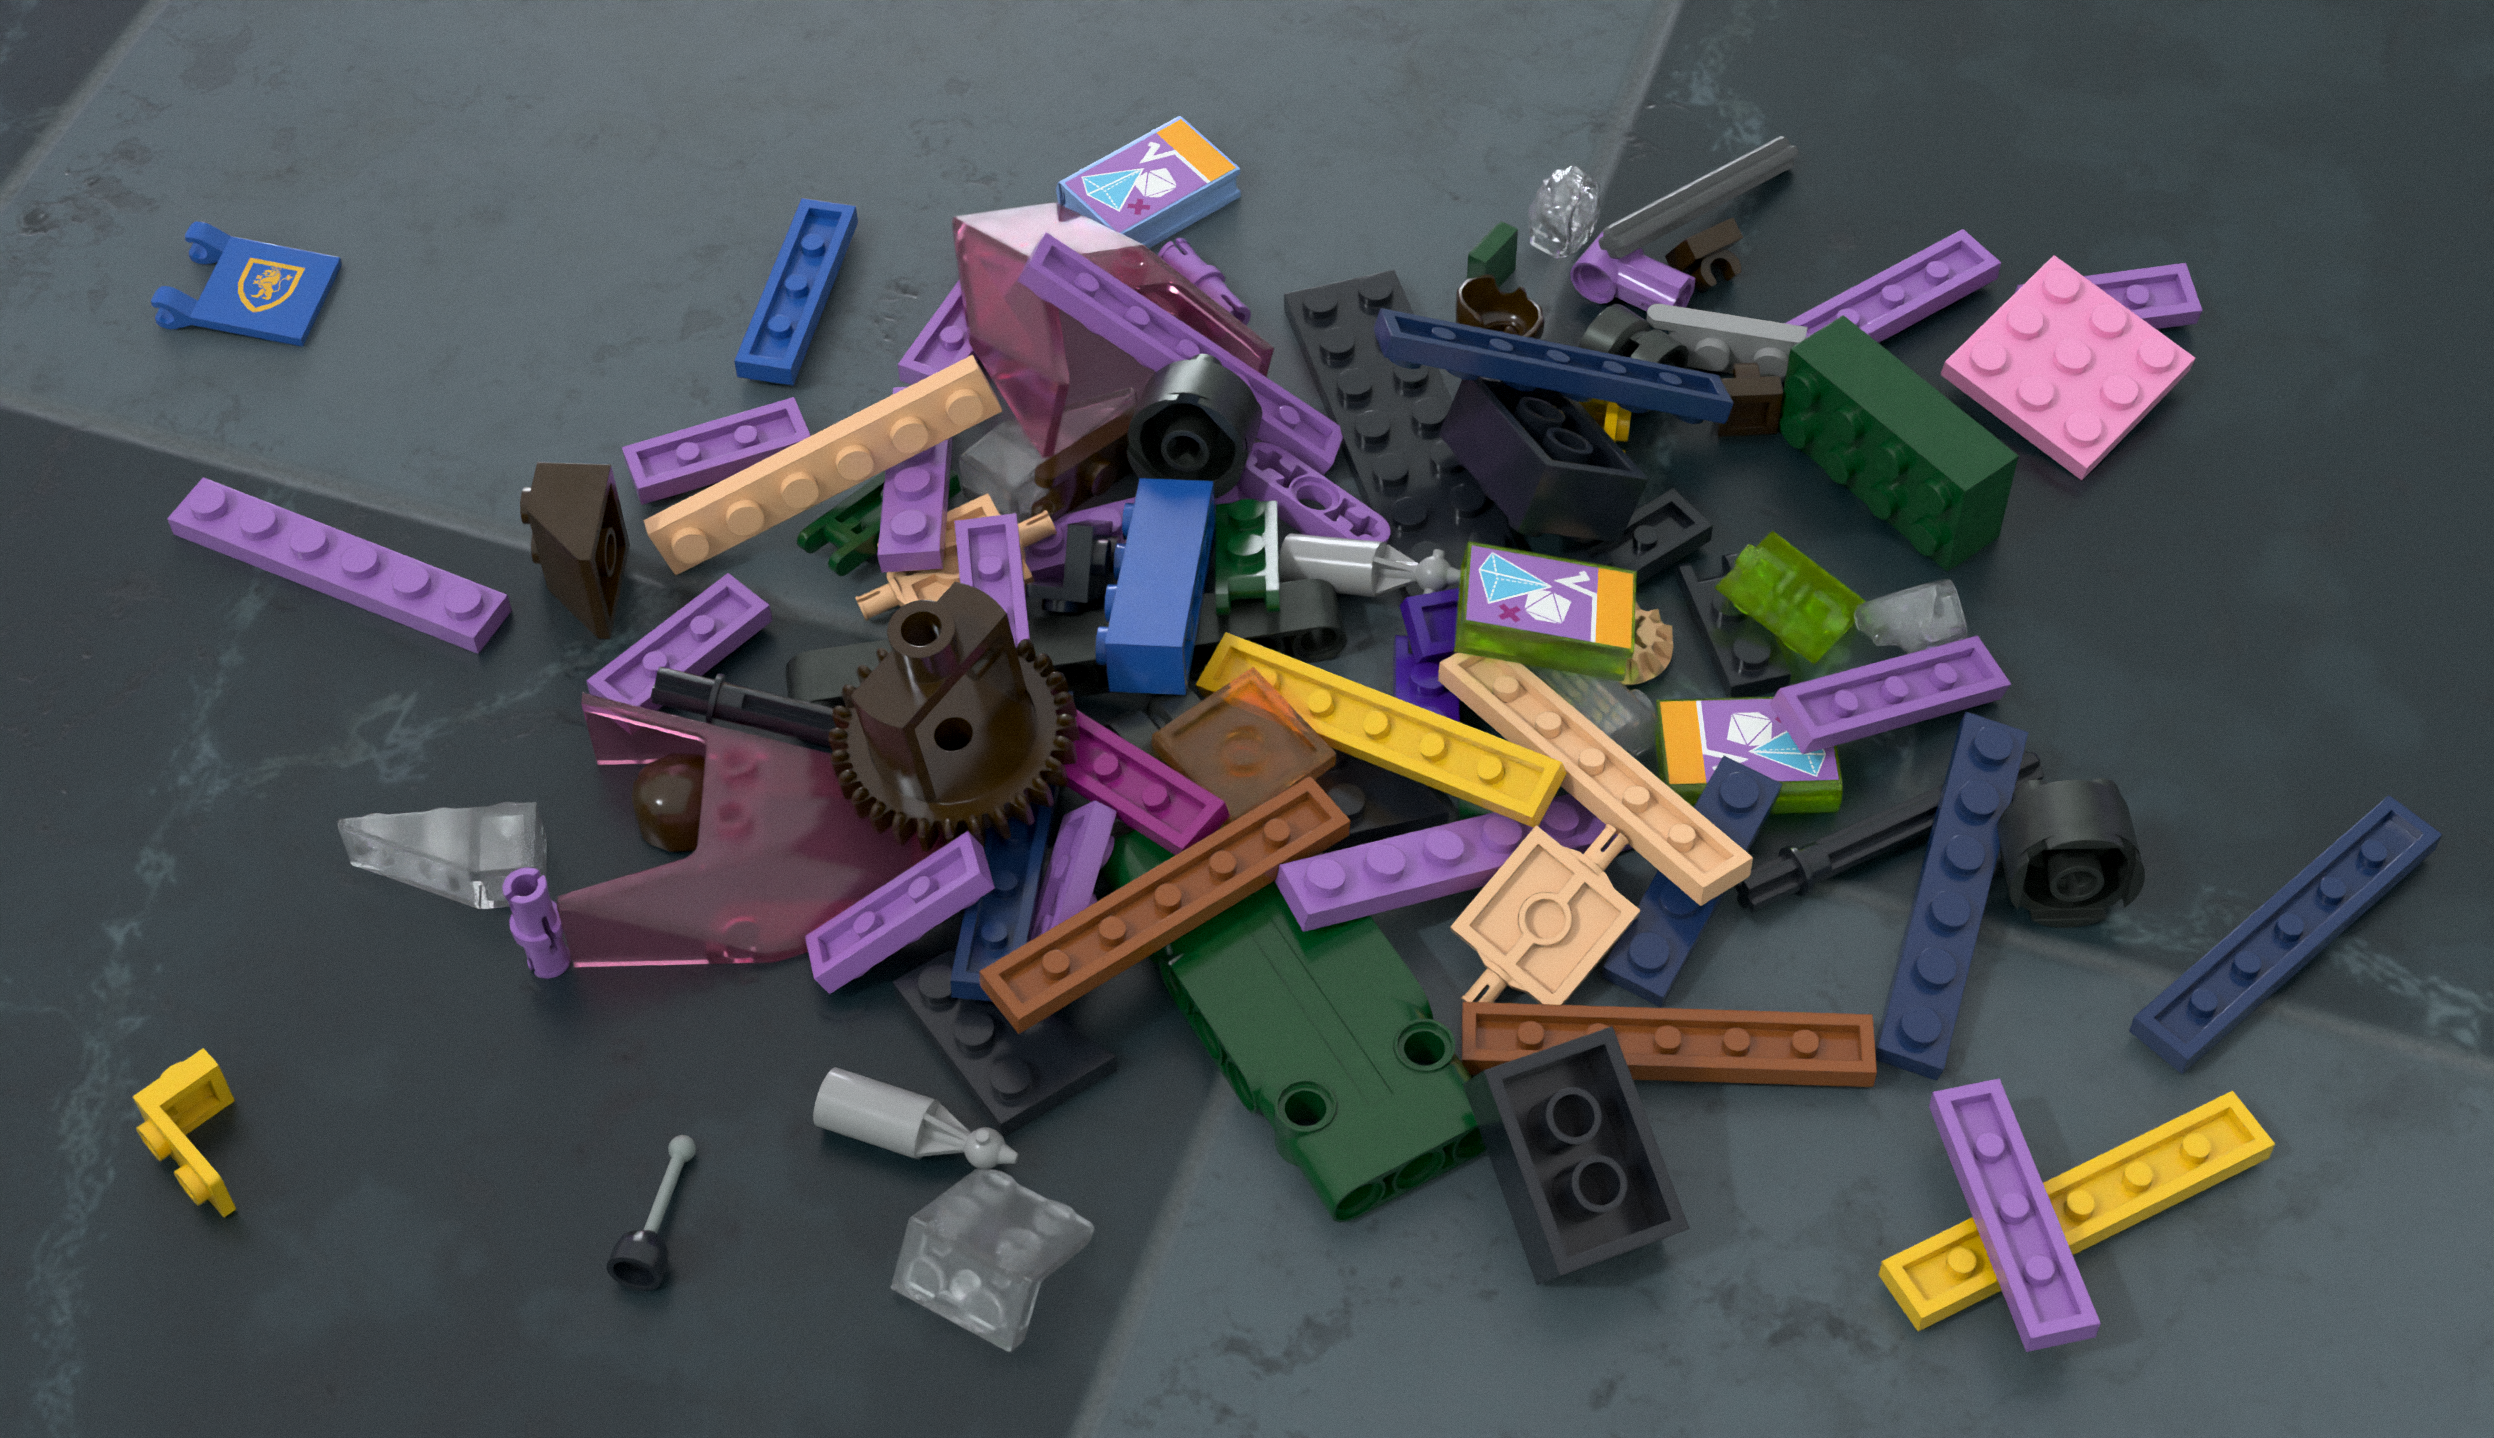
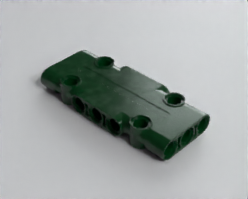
(1320, 1034)

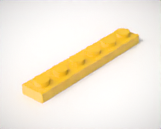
(1398, 734)
(2089, 1202)

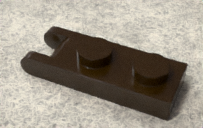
(1084, 468)

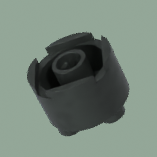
(1194, 424)
(2069, 851)

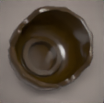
(1487, 307)
(670, 801)

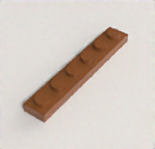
(1162, 905)
(1684, 1042)

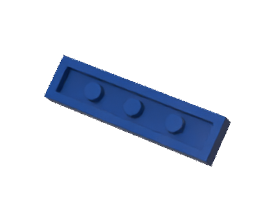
(796, 292)

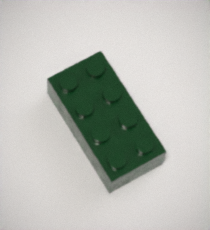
(1896, 443)

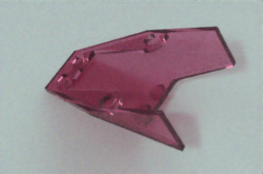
(1022, 335)
(770, 855)

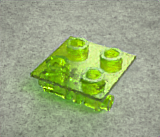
(1791, 596)

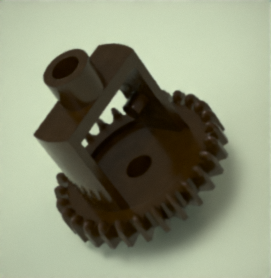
(953, 724)

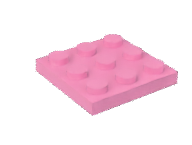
(2067, 367)

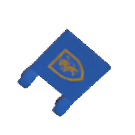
(252, 290)

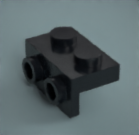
(1086, 570)

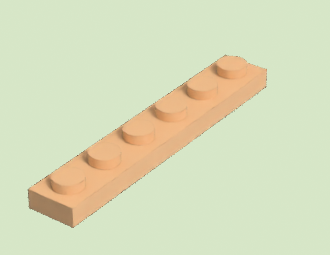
(823, 465)
(1601, 774)

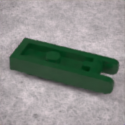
(854, 526)
(1247, 554)

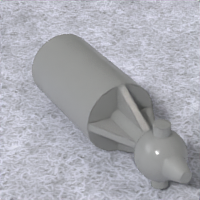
(1361, 565)
(902, 1121)

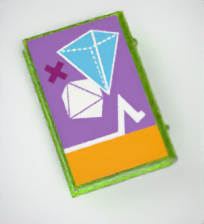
(1545, 611)
(1698, 732)

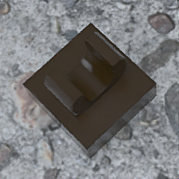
(1708, 249)
(1755, 402)

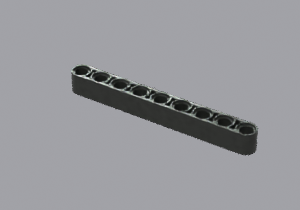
(1304, 629)

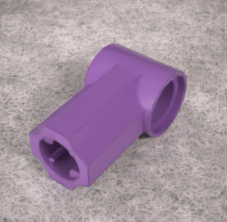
(1631, 279)

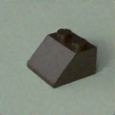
(578, 538)

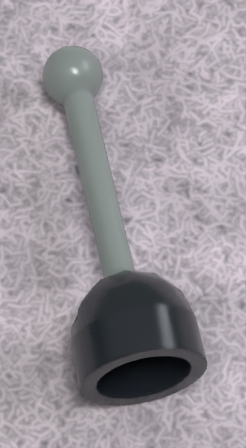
(642, 1256)

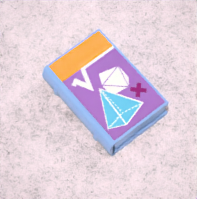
(1154, 184)

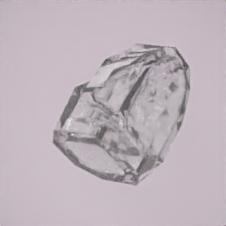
(1564, 212)
(1914, 617)

